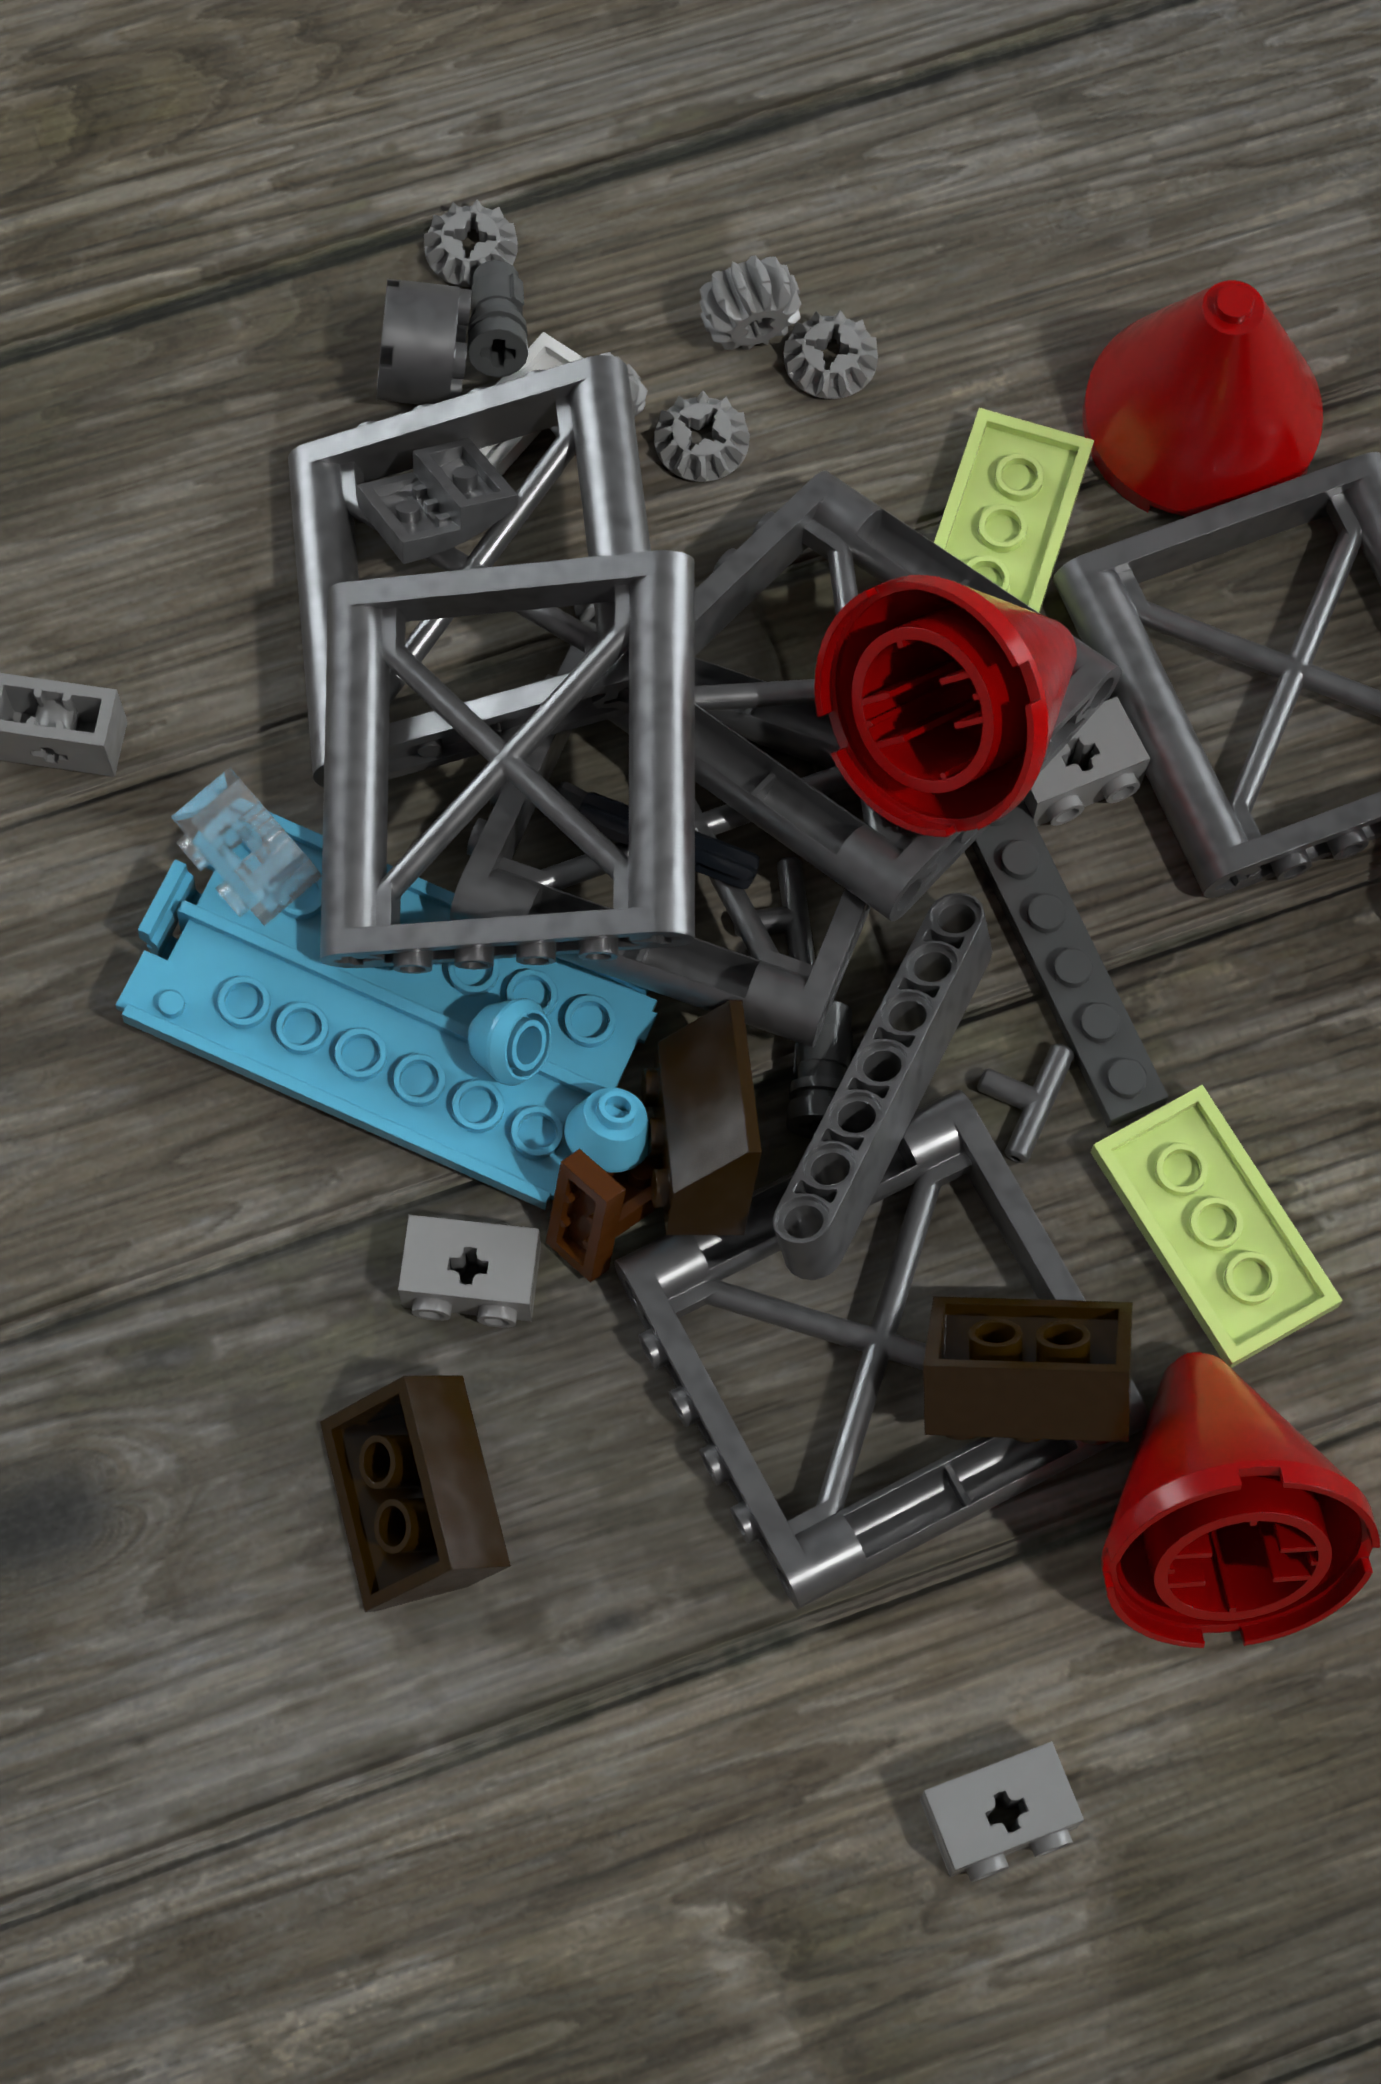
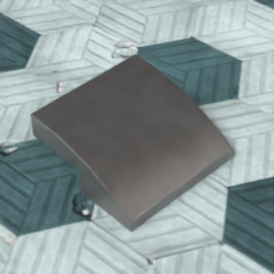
(440, 503)

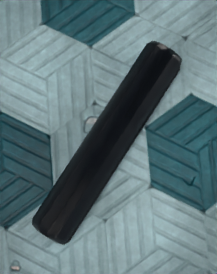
(712, 855)

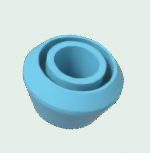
(510, 1040)
(609, 1129)

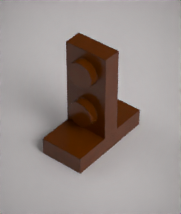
(596, 1208)

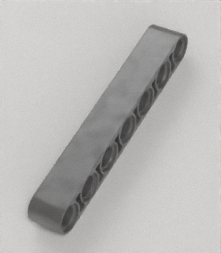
(882, 1087)

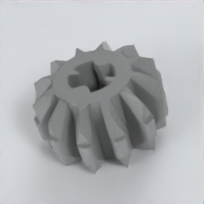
(750, 303)

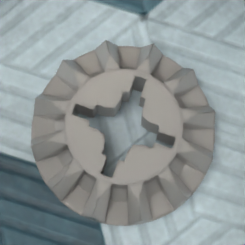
(445, 248)
(848, 372)
(710, 458)

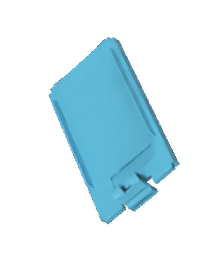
(378, 1040)

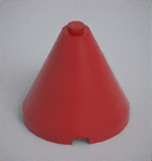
(1202, 403)
(941, 700)
(1231, 1518)

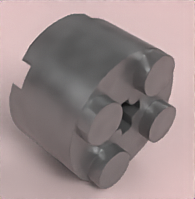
(423, 342)

